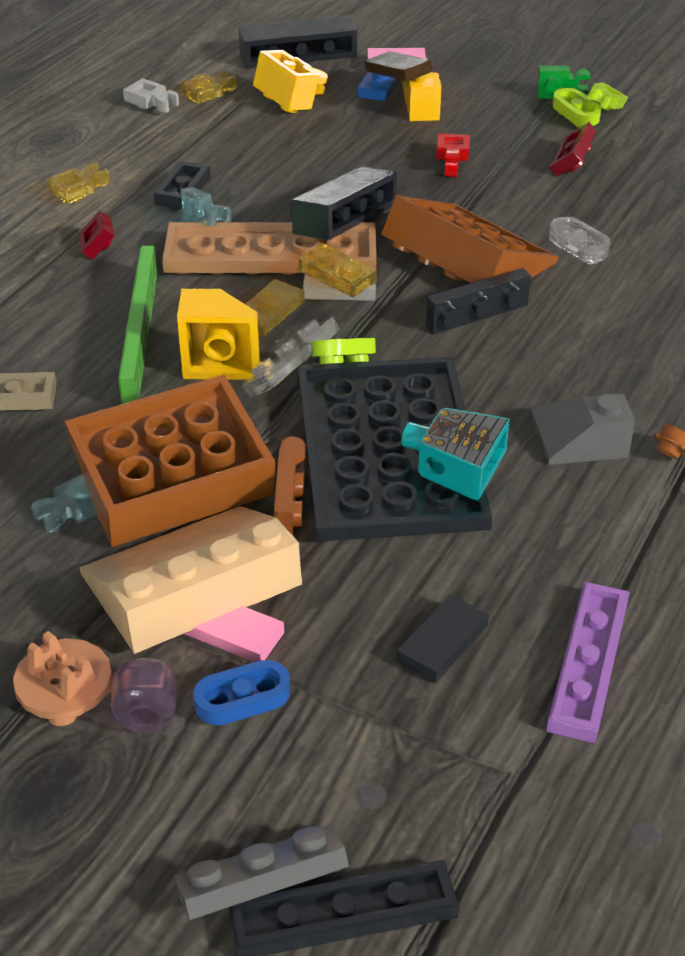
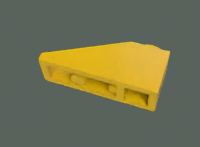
(423, 97)

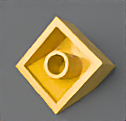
(216, 335)

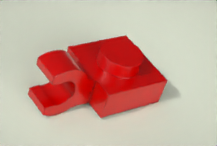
(452, 149)

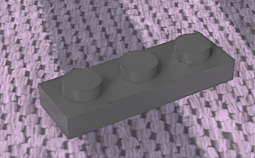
(260, 871)

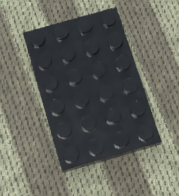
(355, 454)

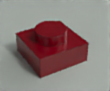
(96, 235)

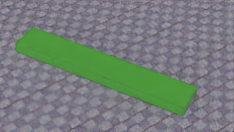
(138, 326)

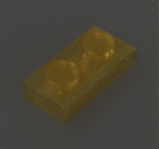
(337, 270)

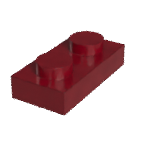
(573, 150)

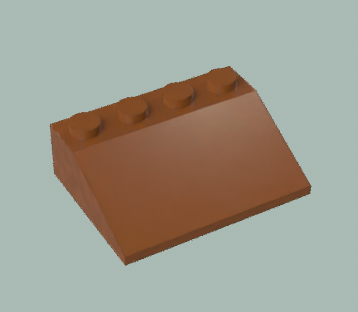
(460, 241)
(170, 459)

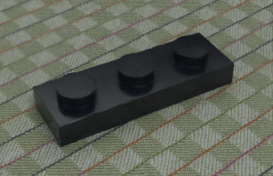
(477, 301)

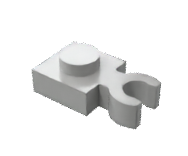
(149, 94)

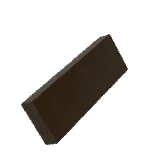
(398, 66)

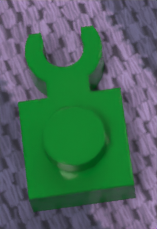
(557, 77)

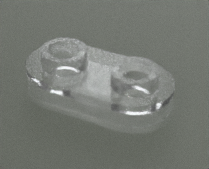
(579, 239)

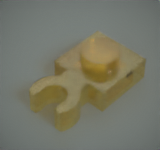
(204, 88)
(75, 184)

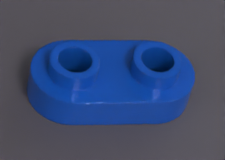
(240, 692)

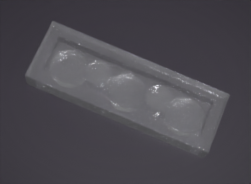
(289, 356)

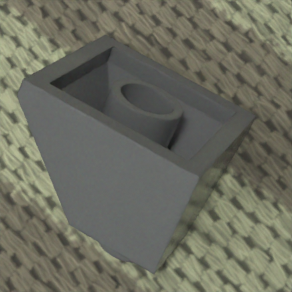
(584, 428)

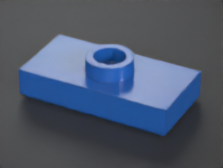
(376, 87)

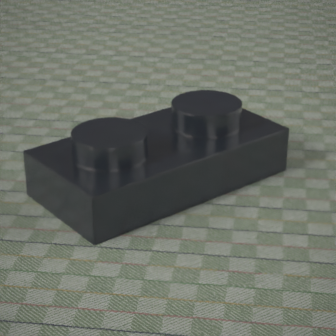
(182, 176)

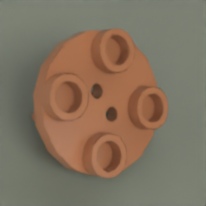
(78, 669)

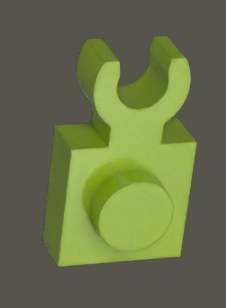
(606, 96)

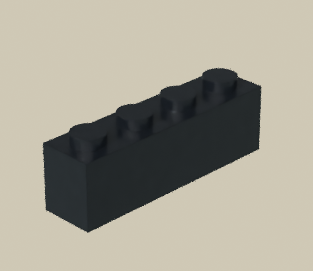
(304, 39)
(343, 203)

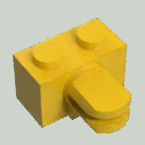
(288, 80)

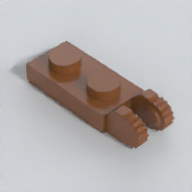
(290, 483)

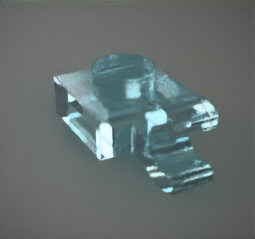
(199, 207)

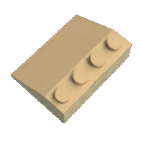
(194, 575)

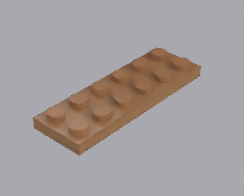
(254, 247)

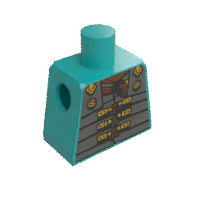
(459, 449)

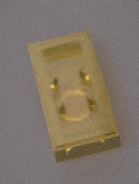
(275, 304)

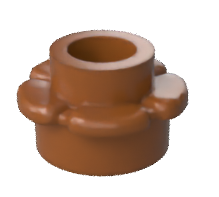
(670, 441)

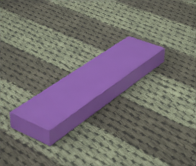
(588, 663)

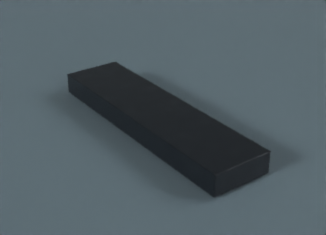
(343, 909)

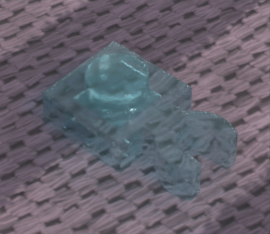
(69, 500)

